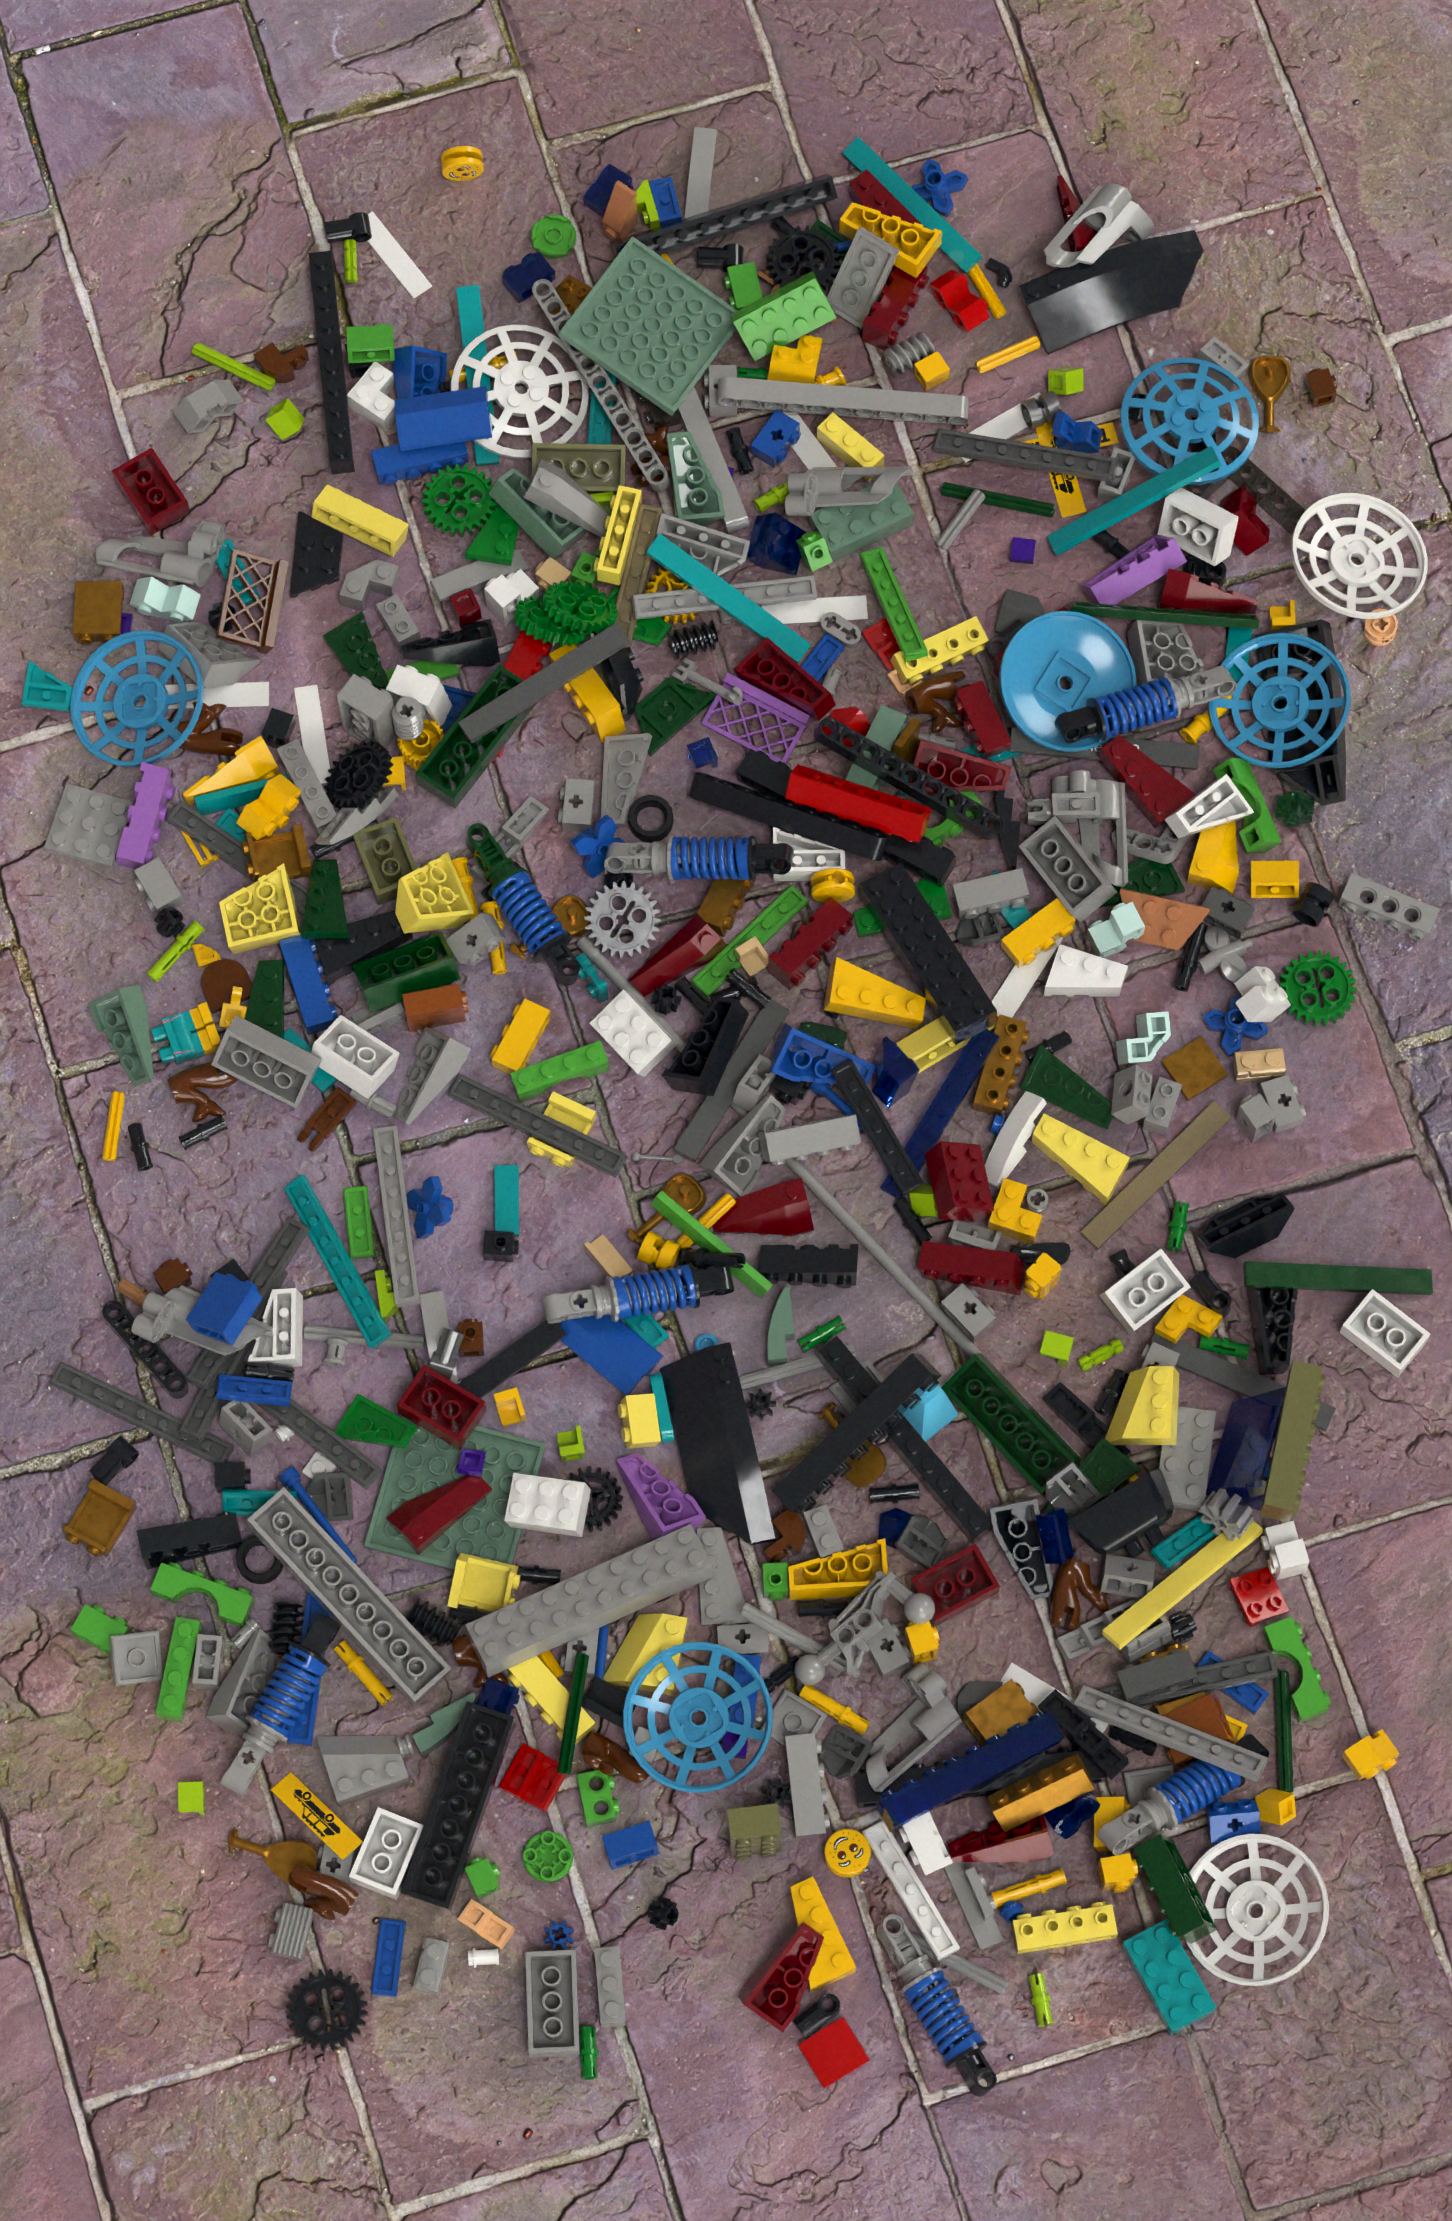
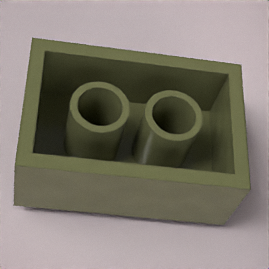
(384, 857)

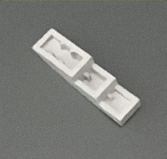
(1009, 1143)

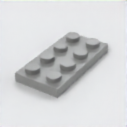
(862, 276)

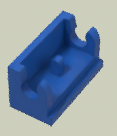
(630, 1845)

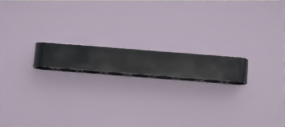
(920, 778)
(788, 816)

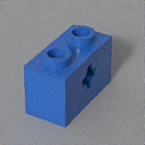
(776, 427)
(1220, 1822)

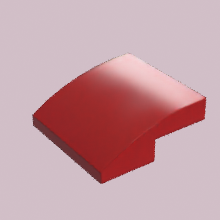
(882, 642)
(533, 1778)
(834, 2052)

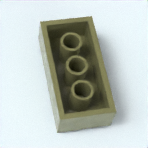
(592, 466)
(754, 1831)

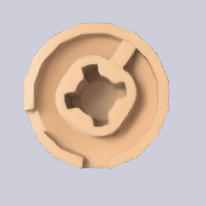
(1380, 629)

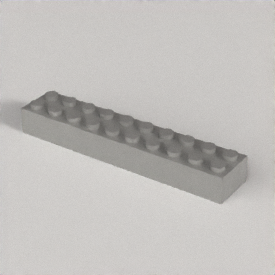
(348, 1596)
(589, 1600)

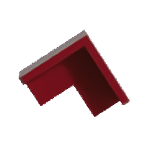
(1250, 530)

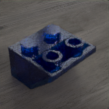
(774, 544)
(892, 1073)

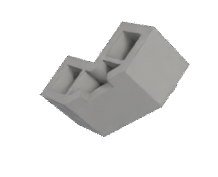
(210, 401)
(374, 577)

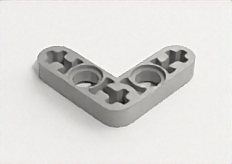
(1161, 849)

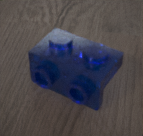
(1055, 1536)
(498, 1696)

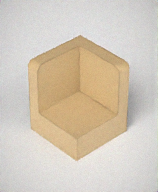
(752, 956)

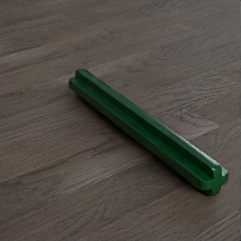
(1000, 500)
(573, 1714)
(1284, 1735)

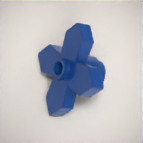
(938, 186)
(595, 844)
(1224, 1022)
(430, 1206)

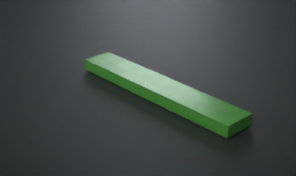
(893, 604)
(763, 927)
(706, 1239)

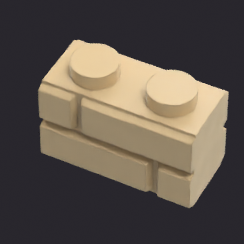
(1258, 1065)

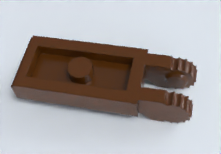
(327, 1118)

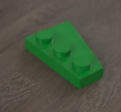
(495, 540)
(647, 630)
(374, 1425)

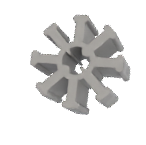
(1226, 1514)

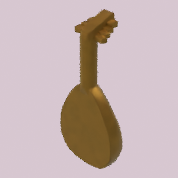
(1269, 379)
(571, 913)
(684, 1191)
(870, 1467)
(279, 1856)

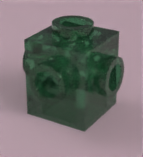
(1294, 809)

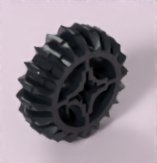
(611, 1491)

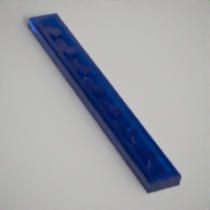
(946, 1103)

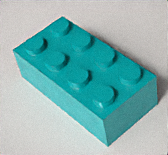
(1168, 1977)

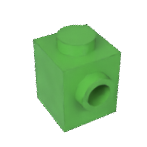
(814, 550)
(584, 570)
(775, 1581)
(483, 1877)

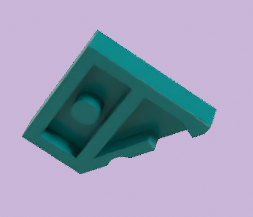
(45, 691)
(596, 987)

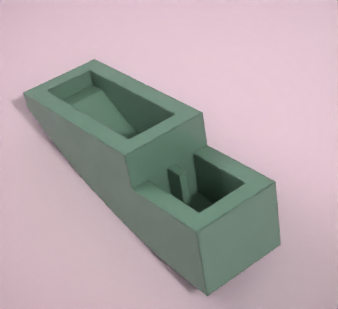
(780, 1329)
(444, 1726)

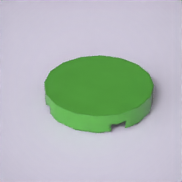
(553, 236)

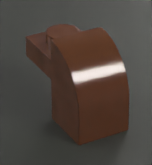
(280, 367)
(791, 1534)

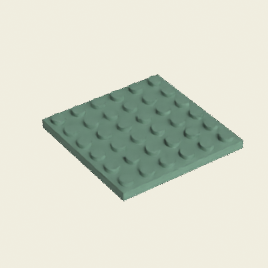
(651, 326)
(432, 1463)

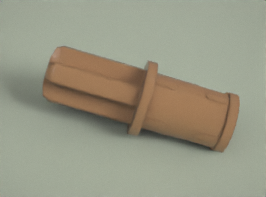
(132, 1292)

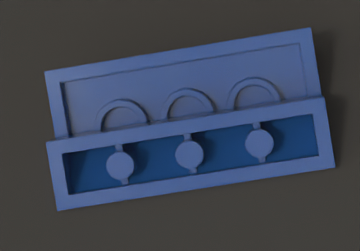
(443, 418)
(611, 1350)

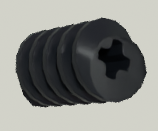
(693, 639)
(433, 1624)
(285, 1627)

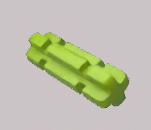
(350, 261)
(1100, 1354)

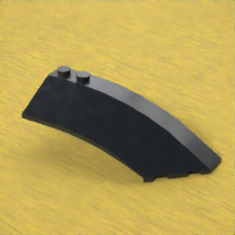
(1113, 290)
(718, 1442)

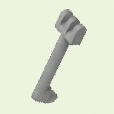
(734, 696)

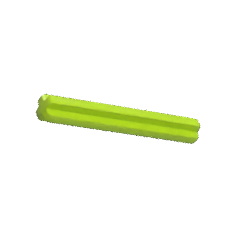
(233, 366)

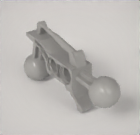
(917, 1608)

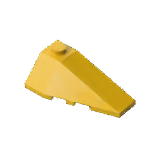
(251, 765)
(1216, 859)

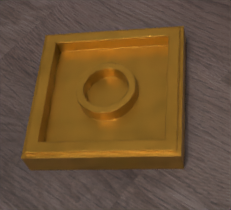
(907, 741)
(1194, 1068)

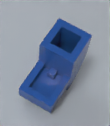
(1076, 436)

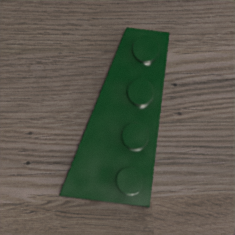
(267, 997)

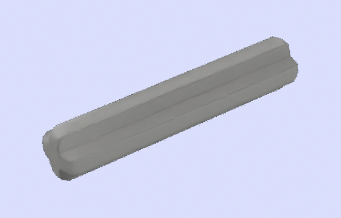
(960, 519)

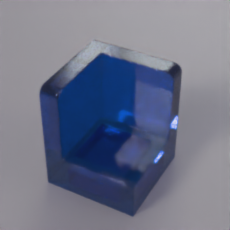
(702, 753)
(891, 1525)

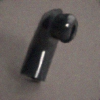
(1002, 270)

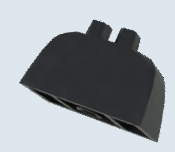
(1127, 1516)

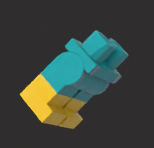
(188, 1034)

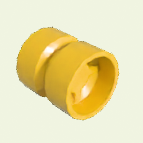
(658, 1251)

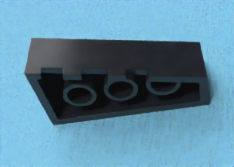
(365, 940)
(709, 1049)
(810, 1265)
(1272, 1327)
(189, 1539)

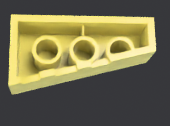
(1084, 1158)

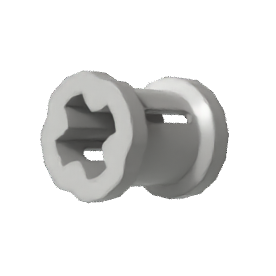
(333, 1345)

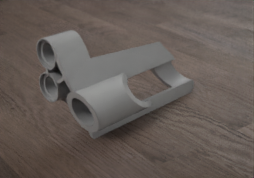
(1110, 213)
(826, 485)
(181, 561)
(1111, 808)
(169, 1316)
(929, 1714)

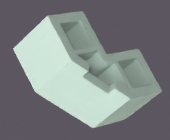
(159, 600)
(1111, 935)
(1152, 1032)

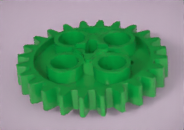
(443, 488)
(579, 607)
(533, 619)
(1339, 985)

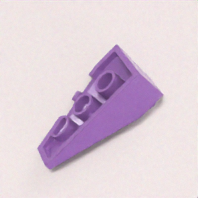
(657, 1499)

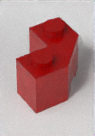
(953, 294)

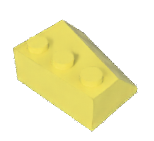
(432, 898)
(261, 913)
(1147, 1408)
(645, 1640)

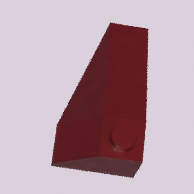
(1069, 205)
(1187, 593)
(959, 768)
(683, 953)
(773, 1210)
(433, 1513)
(1020, 1844)
(781, 1981)

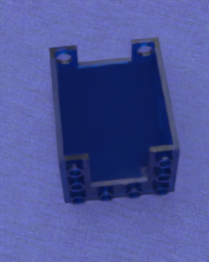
(1246, 1446)

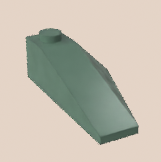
(693, 488)
(125, 1023)

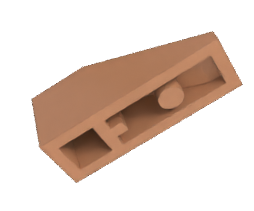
(620, 213)

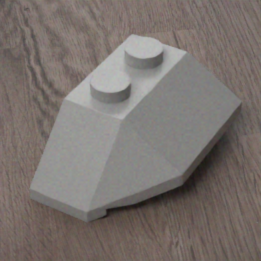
(708, 546)

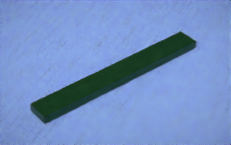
(1165, 615)
(1337, 1278)

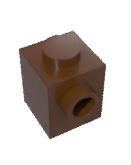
(1320, 387)
(173, 1275)
(473, 1340)

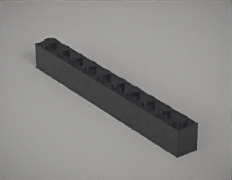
(734, 216)
(331, 362)
(920, 858)
(909, 1445)
(869, 1798)

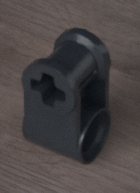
(1203, 569)

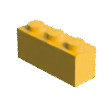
(1038, 933)
(520, 1037)

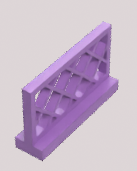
(770, 705)

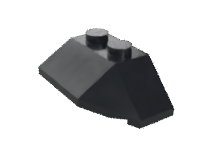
(623, 679)
(1246, 1225)

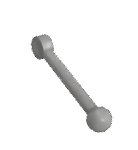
(677, 1159)

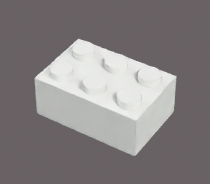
(1198, 526)
(424, 688)
(633, 1033)
(355, 1056)
(1145, 1291)
(1385, 1333)
(547, 1505)
(386, 1853)

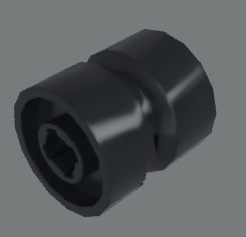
(1312, 906)

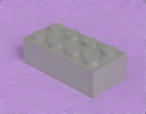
(366, 711)
(1067, 869)
(266, 1061)
(1188, 1462)
(552, 2003)

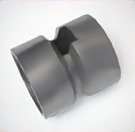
(1038, 411)

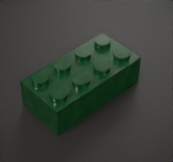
(406, 970)
(1175, 1889)

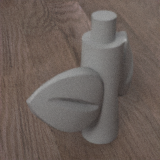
(1224, 954)

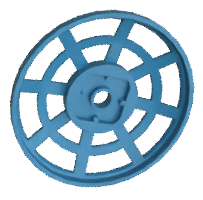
(1188, 430)
(1281, 688)
(128, 694)
(682, 1713)

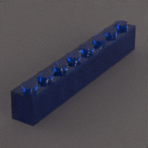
(969, 1771)

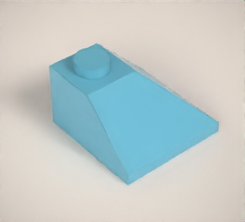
(931, 1413)

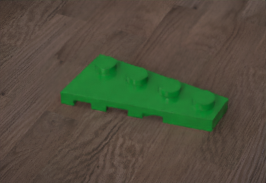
(934, 896)

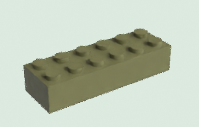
(1291, 1441)

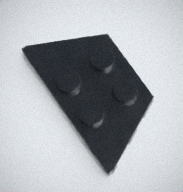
(315, 555)

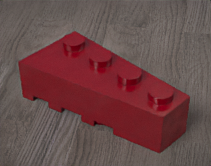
(1145, 782)

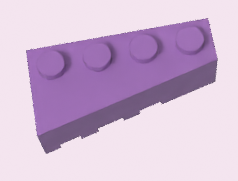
(1135, 570)
(145, 816)

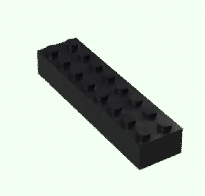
(928, 953)
(857, 1433)
(458, 1805)

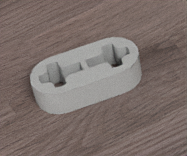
(843, 625)

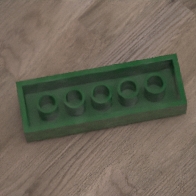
(456, 762)
(1009, 1421)

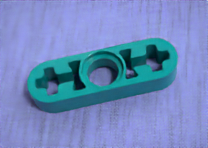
(662, 1408)

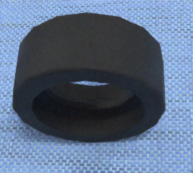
(650, 801)
(262, 1578)

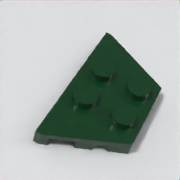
(670, 710)

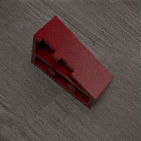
(981, 720)

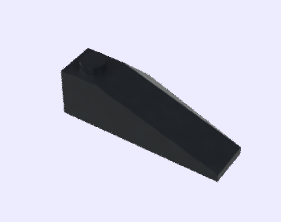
(470, 646)
(1018, 1535)

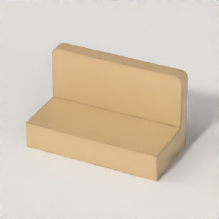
(607, 1258)

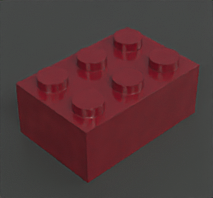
(151, 491)
(959, 1181)
(441, 1407)
(956, 1584)

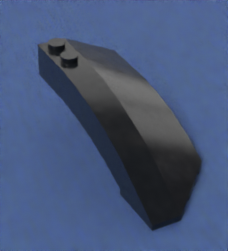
(1324, 775)

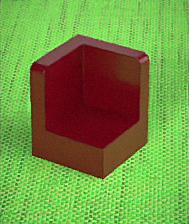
(465, 607)

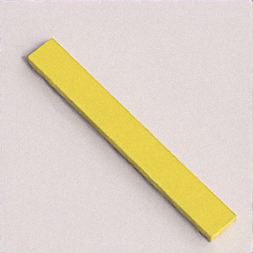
(1177, 1586)

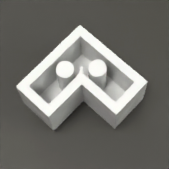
(370, 396)
(505, 593)
(1261, 995)
(1285, 1550)

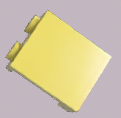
(570, 1114)
(483, 1583)

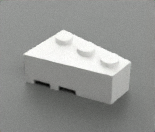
(1210, 808)
(808, 856)
(1084, 974)
(285, 1315)
(926, 1844)

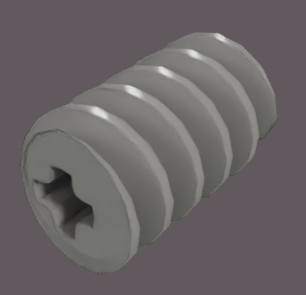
(908, 352)
(407, 718)

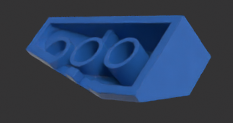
(418, 371)

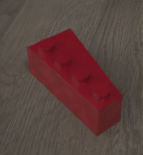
(872, 194)
(891, 313)
(784, 679)
(810, 944)
(972, 1267)

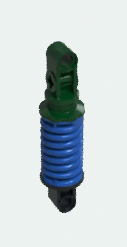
(523, 906)

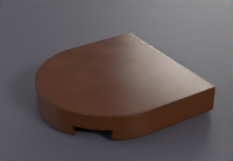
(219, 980)

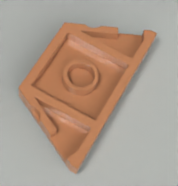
(1165, 920)

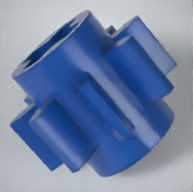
(556, 1929)

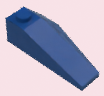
(811, 1059)

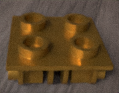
(572, 294)

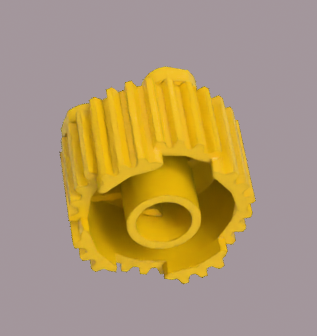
(416, 754)

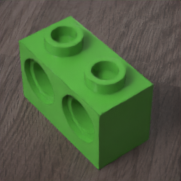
(592, 1798)

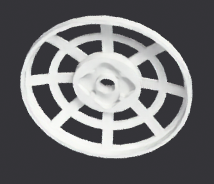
(537, 388)
(1360, 547)
(1273, 1904)

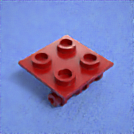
(1258, 1596)

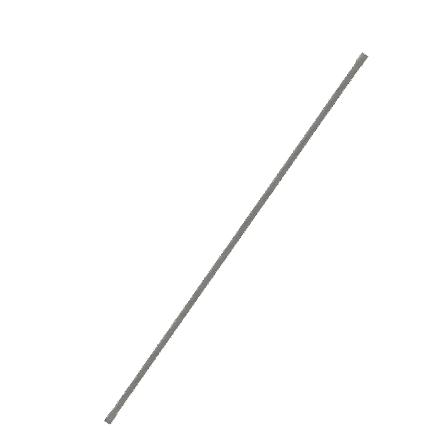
(595, 955)

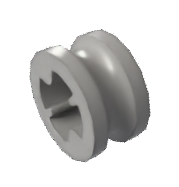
(1031, 1195)
(405, 1746)

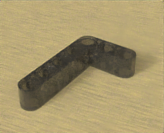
(1259, 480)

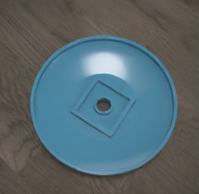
(1054, 648)

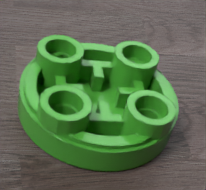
(548, 1857)

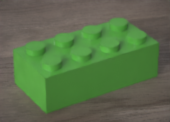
(783, 316)

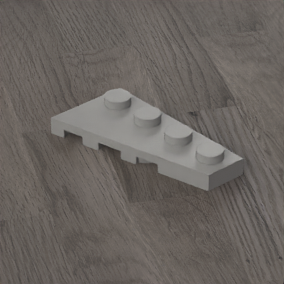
(621, 773)
(720, 1594)

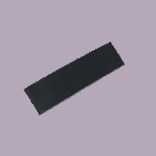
(1010, 834)
(1079, 1417)
(1084, 1735)

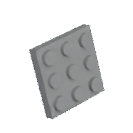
(88, 826)

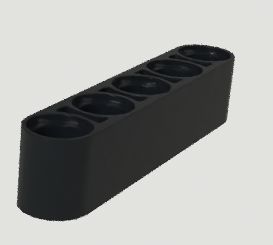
(149, 1360)

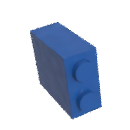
(224, 1308)

